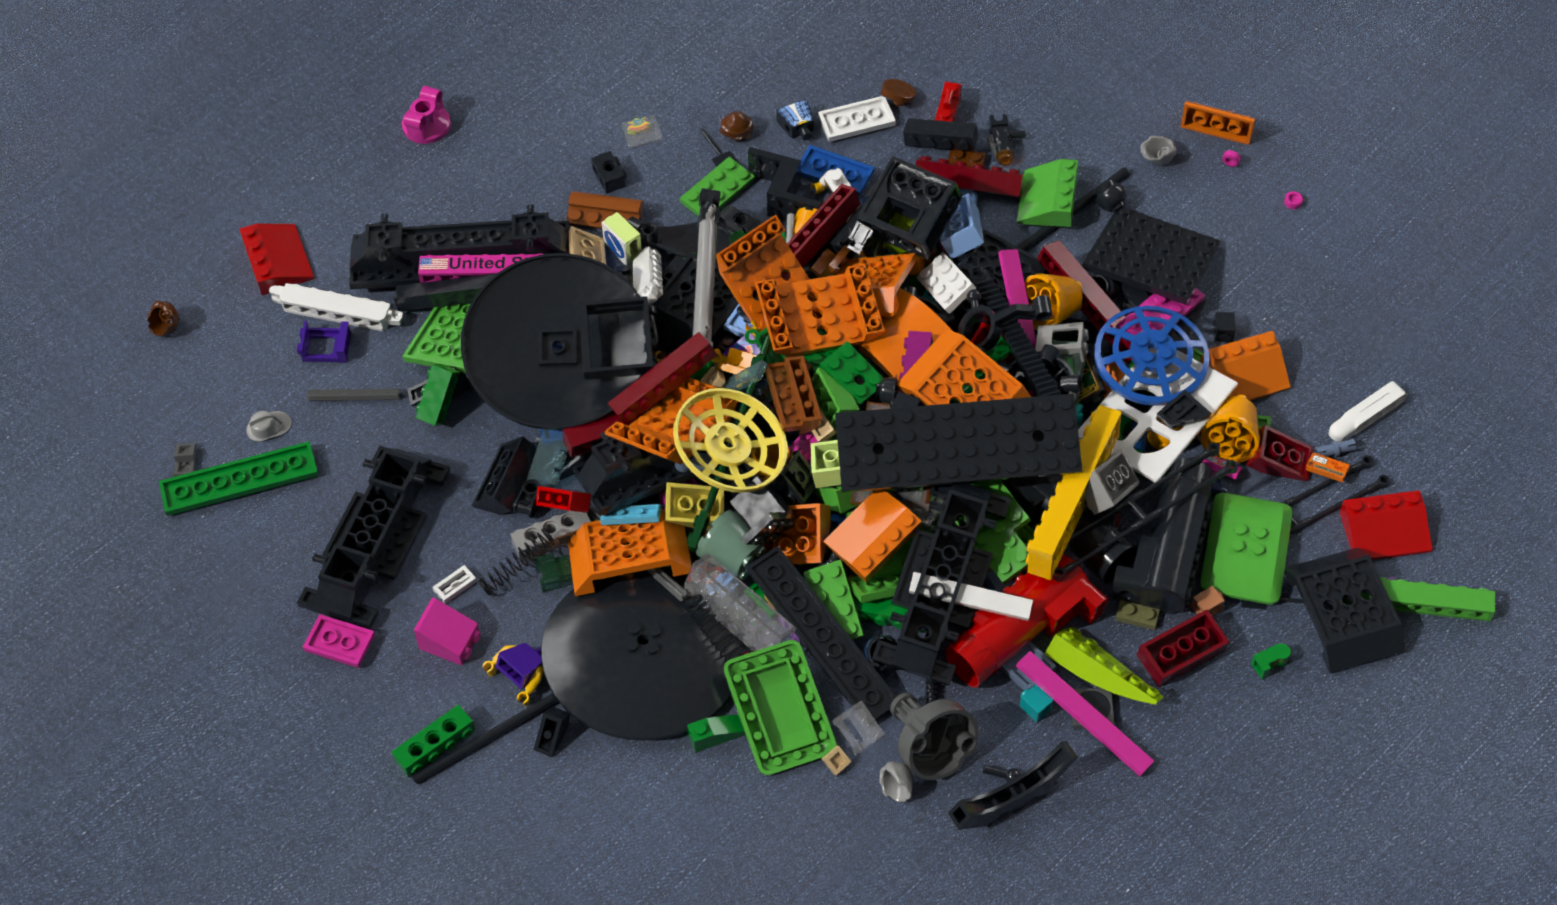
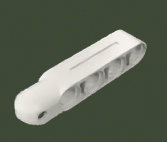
(1367, 412)

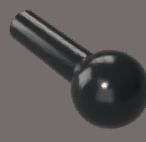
(1007, 775)

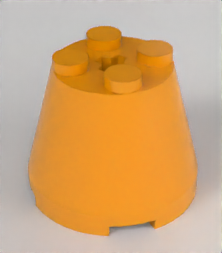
(1063, 293)
(1234, 429)

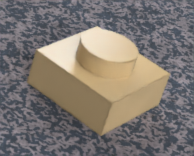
(836, 760)

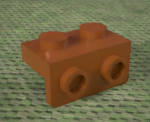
(829, 262)

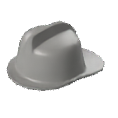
(268, 425)

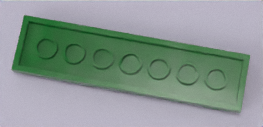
(238, 478)

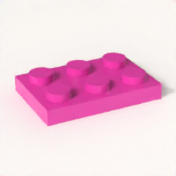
(339, 641)

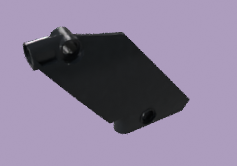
(684, 238)

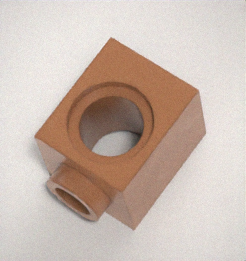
(1208, 599)

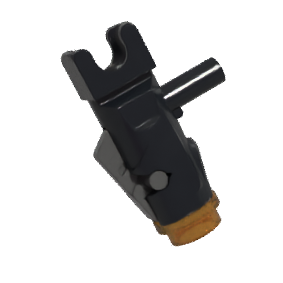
(1001, 139)

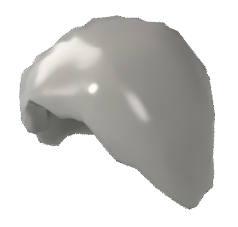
(1158, 150)
(896, 781)

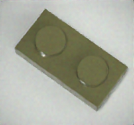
(1137, 615)

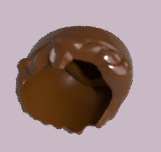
(736, 126)
(162, 318)

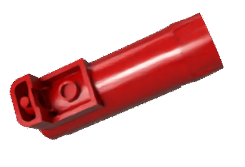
(997, 637)

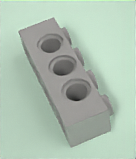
(556, 524)

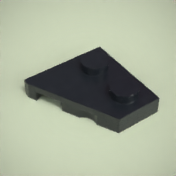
(1183, 411)

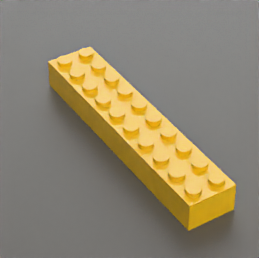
(1069, 501)

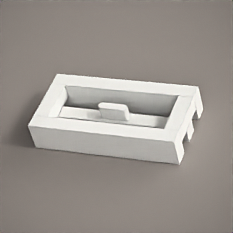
(457, 586)

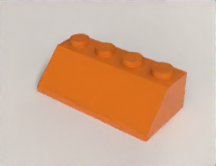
(1218, 122)

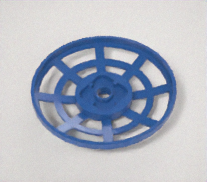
(1150, 361)

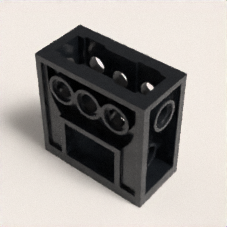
(917, 195)

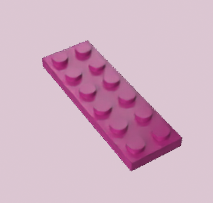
(1156, 300)

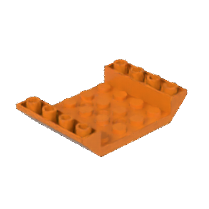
(756, 258)
(887, 276)
(845, 306)
(950, 366)
(655, 427)
(599, 550)

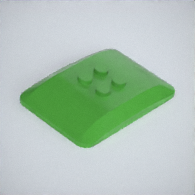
(1247, 548)
(779, 707)

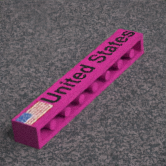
(458, 266)

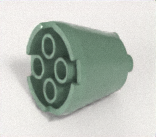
(726, 545)

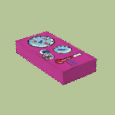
(1216, 464)

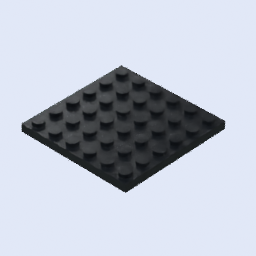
(1151, 255)

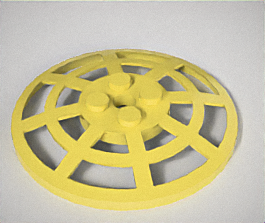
(733, 434)

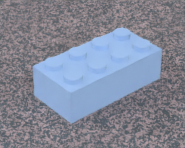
(963, 230)

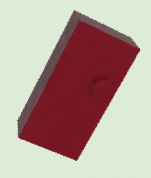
(1182, 648)

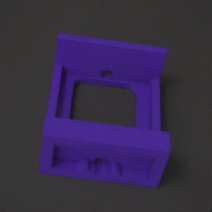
(341, 345)

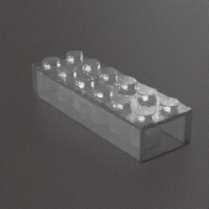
(737, 605)

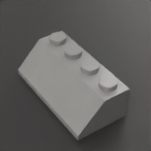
(1110, 483)

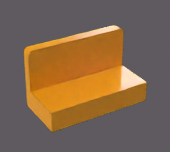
(736, 361)

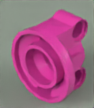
(426, 118)

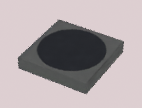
(1100, 700)

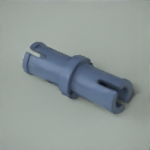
(1336, 448)

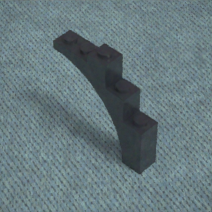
(1011, 796)

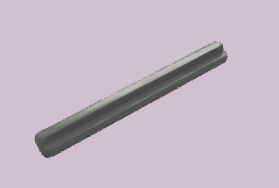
(353, 394)

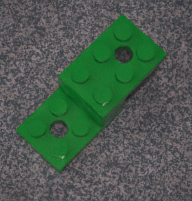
(844, 366)

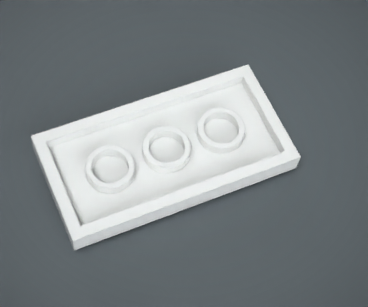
(856, 118)
(945, 282)

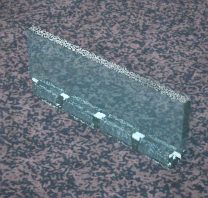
(548, 458)

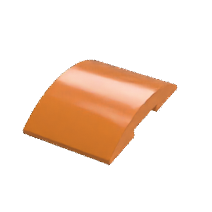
(888, 347)

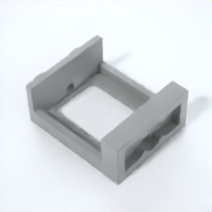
(1045, 336)

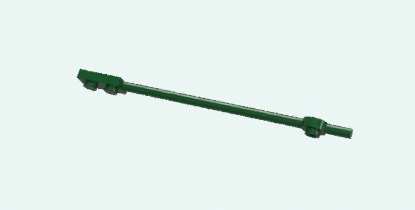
(702, 520)

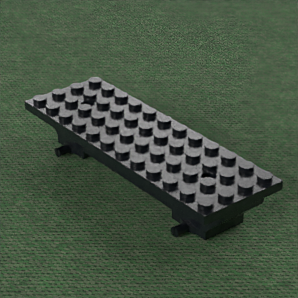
(391, 253)
(958, 443)
(625, 474)

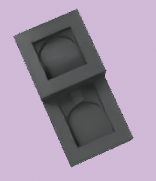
(184, 458)

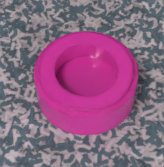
(1231, 158)
(1293, 200)

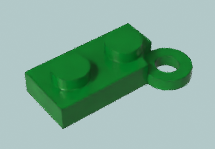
(772, 357)

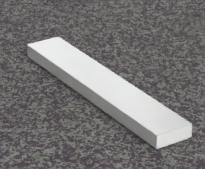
(976, 597)

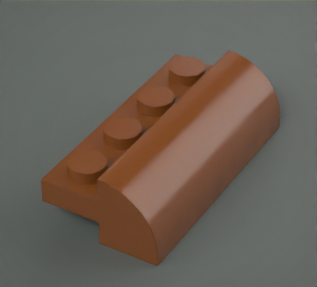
(592, 209)
(793, 395)

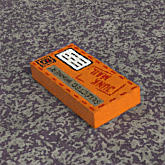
(1327, 467)

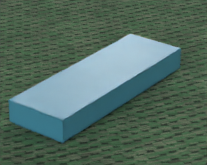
(633, 514)

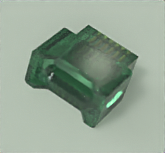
(553, 570)

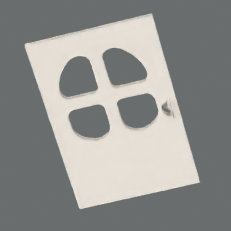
(1154, 465)

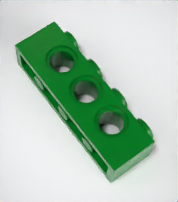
(421, 742)

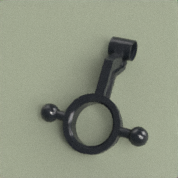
(1039, 310)

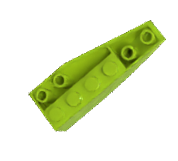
(1098, 667)

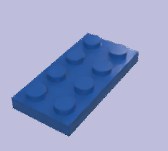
(819, 161)

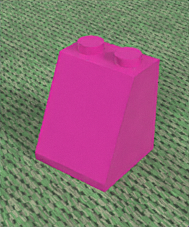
(446, 632)

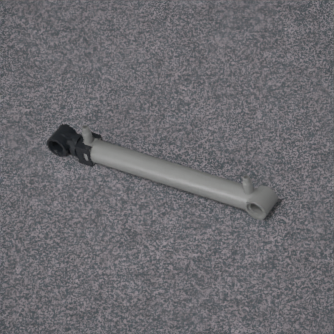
(706, 258)

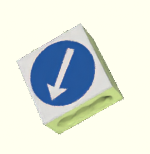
(621, 238)

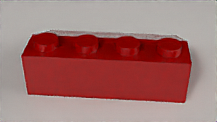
(276, 255)
(1387, 524)

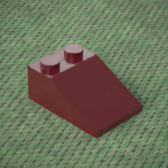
(1280, 455)

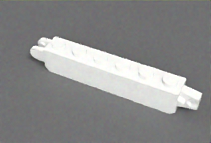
(648, 274)
(336, 307)

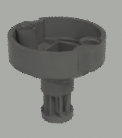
(934, 735)

